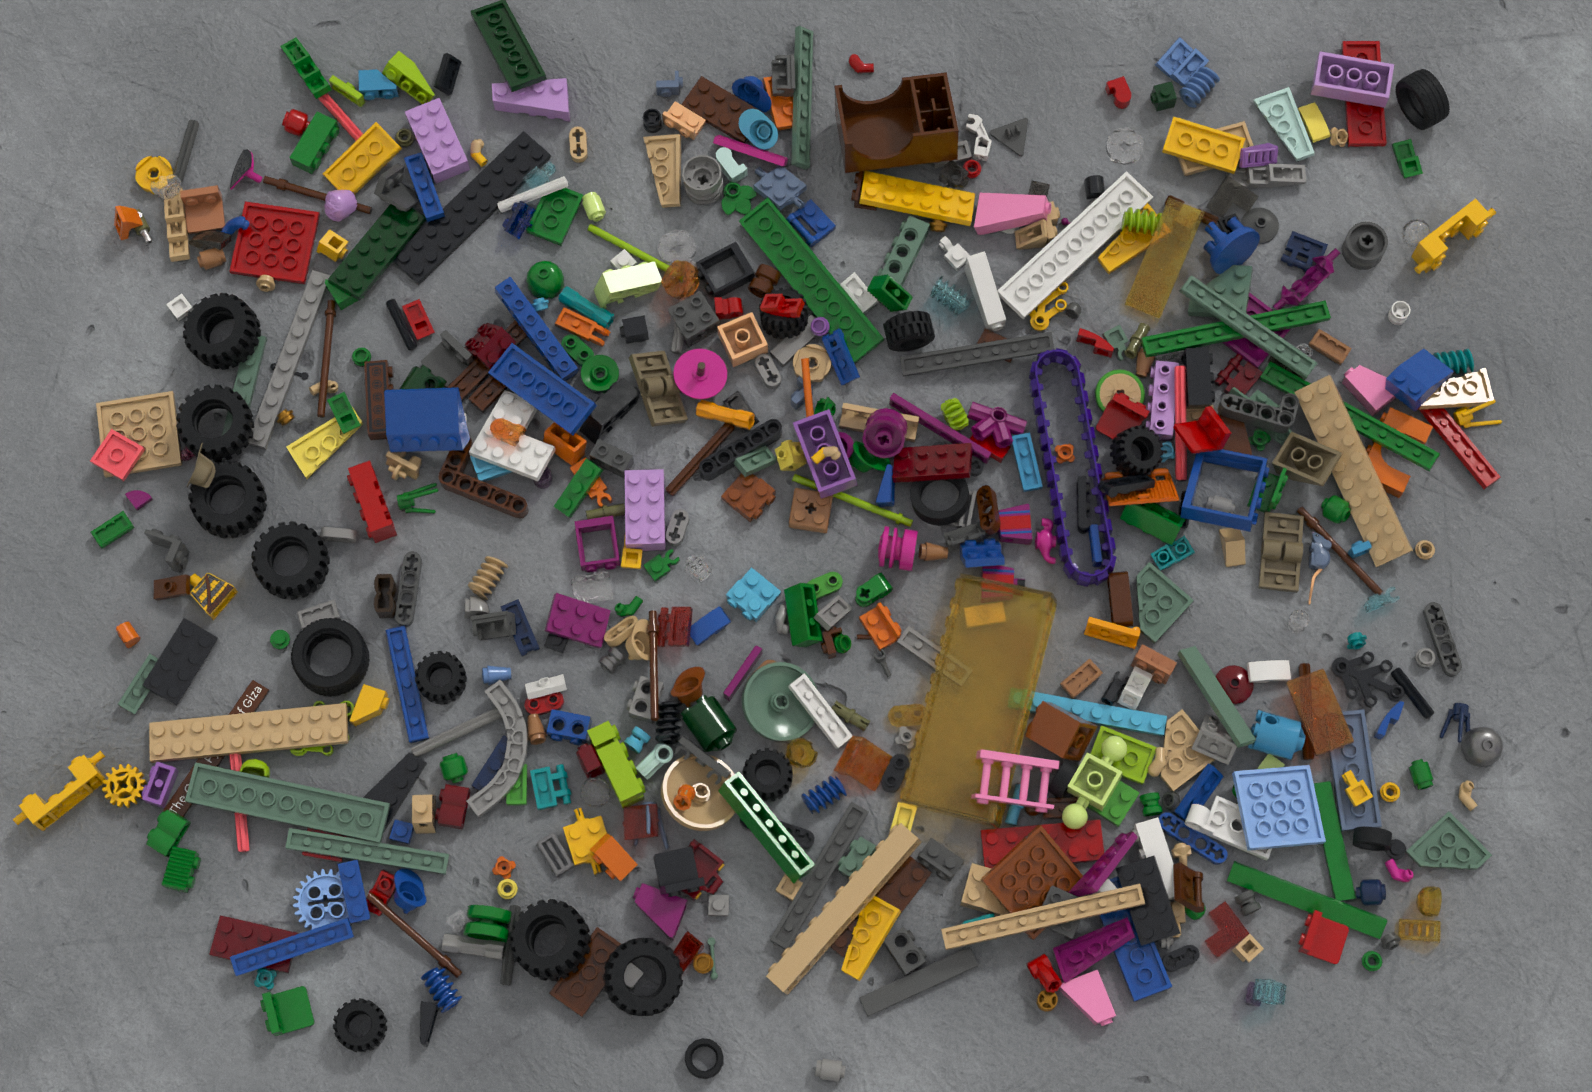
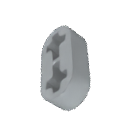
(771, 369)
(673, 526)
(338, 535)

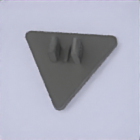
(1012, 135)

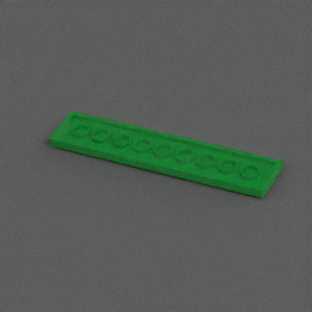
(810, 278)

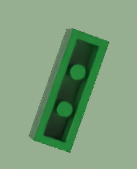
(314, 143)
(1154, 520)
(801, 610)

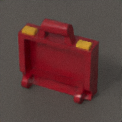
(707, 866)

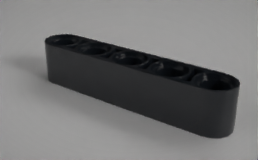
(744, 441)

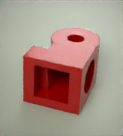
(1120, 91)
(728, 308)

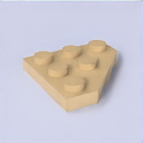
(1180, 759)

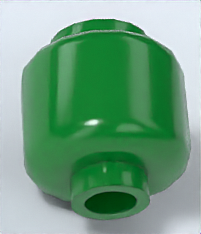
(1336, 509)
(453, 767)

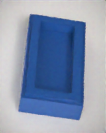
(1095, 545)

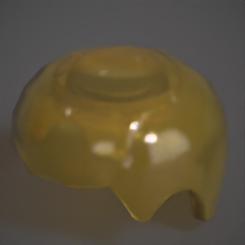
(801, 753)
(1429, 901)

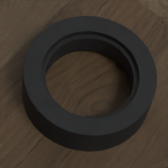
(943, 517)

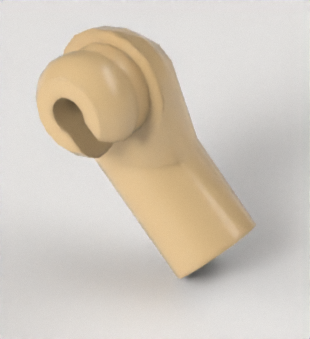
(332, 387)
(1465, 795)

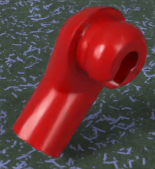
(858, 66)

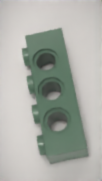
(918, 230)

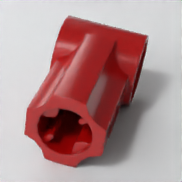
(1043, 971)

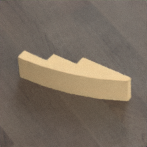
(176, 229)

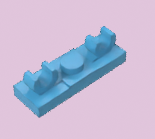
(1026, 462)

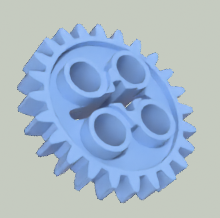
(324, 883)

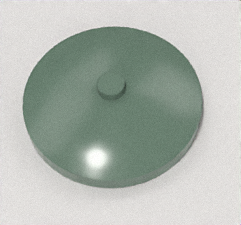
(772, 706)

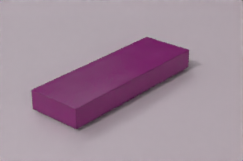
(742, 673)

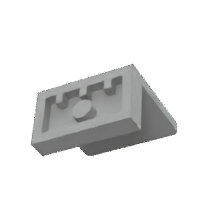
(1214, 740)

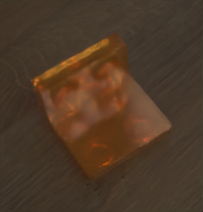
(863, 762)

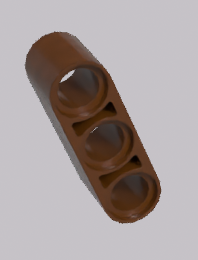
(1120, 598)

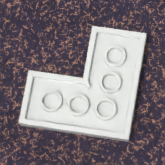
(529, 456)

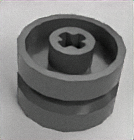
(1364, 245)

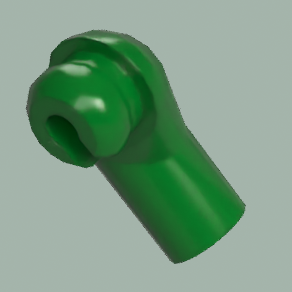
(628, 609)

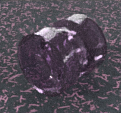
(545, 480)

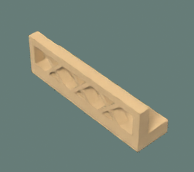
(855, 418)

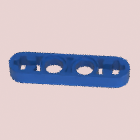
(1193, 836)

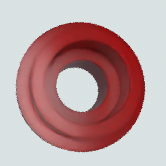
(972, 164)

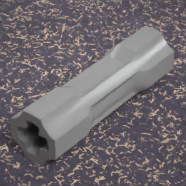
(486, 948)

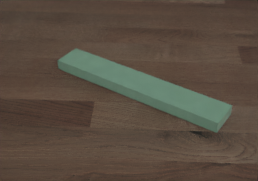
(1216, 697)

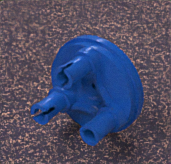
(1232, 247)

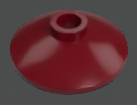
(1239, 693)

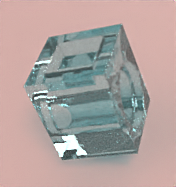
(1269, 991)

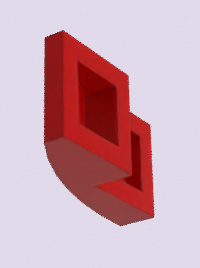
(779, 306)
(418, 319)
(1101, 346)

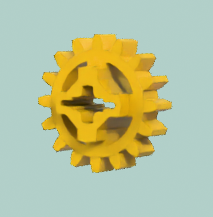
(119, 792)

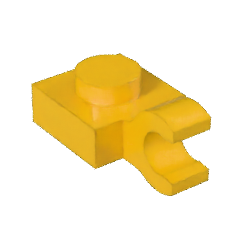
(1357, 791)

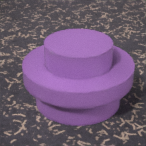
(820, 326)

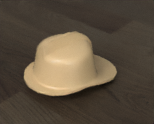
(638, 642)

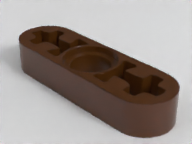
(993, 515)

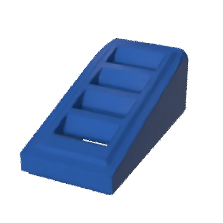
(886, 493)

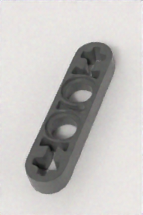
(408, 589)
(1446, 638)

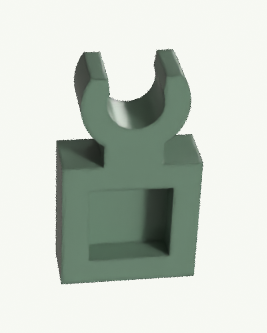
(1117, 339)

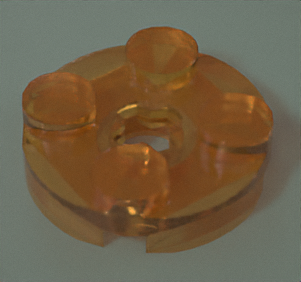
(672, 275)

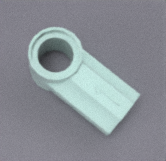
(653, 762)

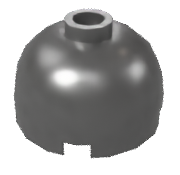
(1482, 746)

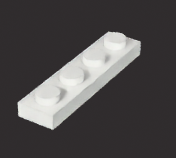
(820, 711)

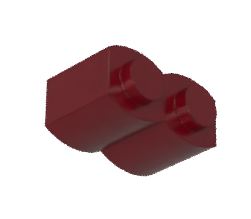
(590, 761)
(453, 806)

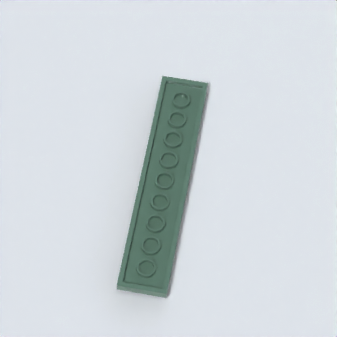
(287, 802)

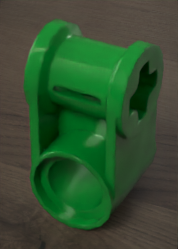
(875, 588)

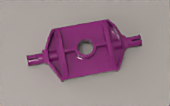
(1309, 281)

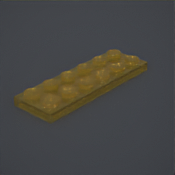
(1164, 258)

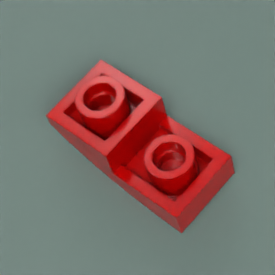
(383, 889)

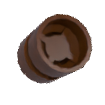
(765, 280)

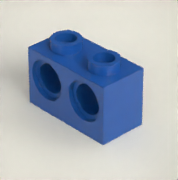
(570, 722)

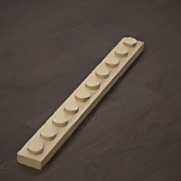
(1043, 916)

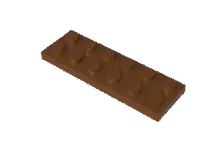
(897, 891)

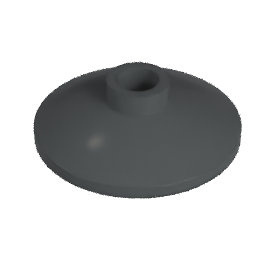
(1266, 231)

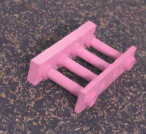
(1027, 764)

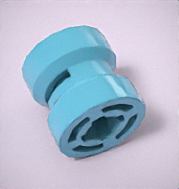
(637, 740)

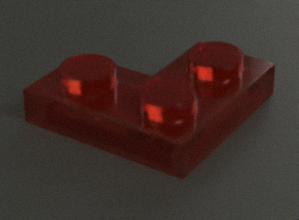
(1230, 931)

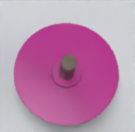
(700, 374)

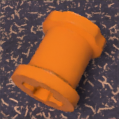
(687, 798)

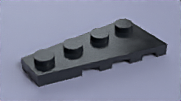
(397, 784)

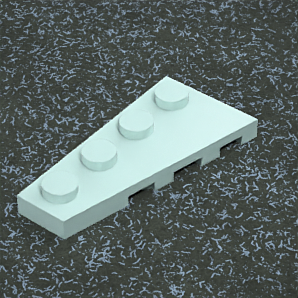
(1286, 121)

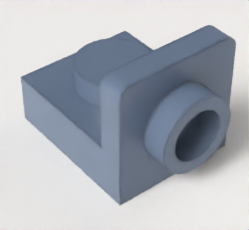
(797, 397)

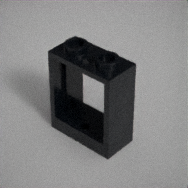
(711, 260)

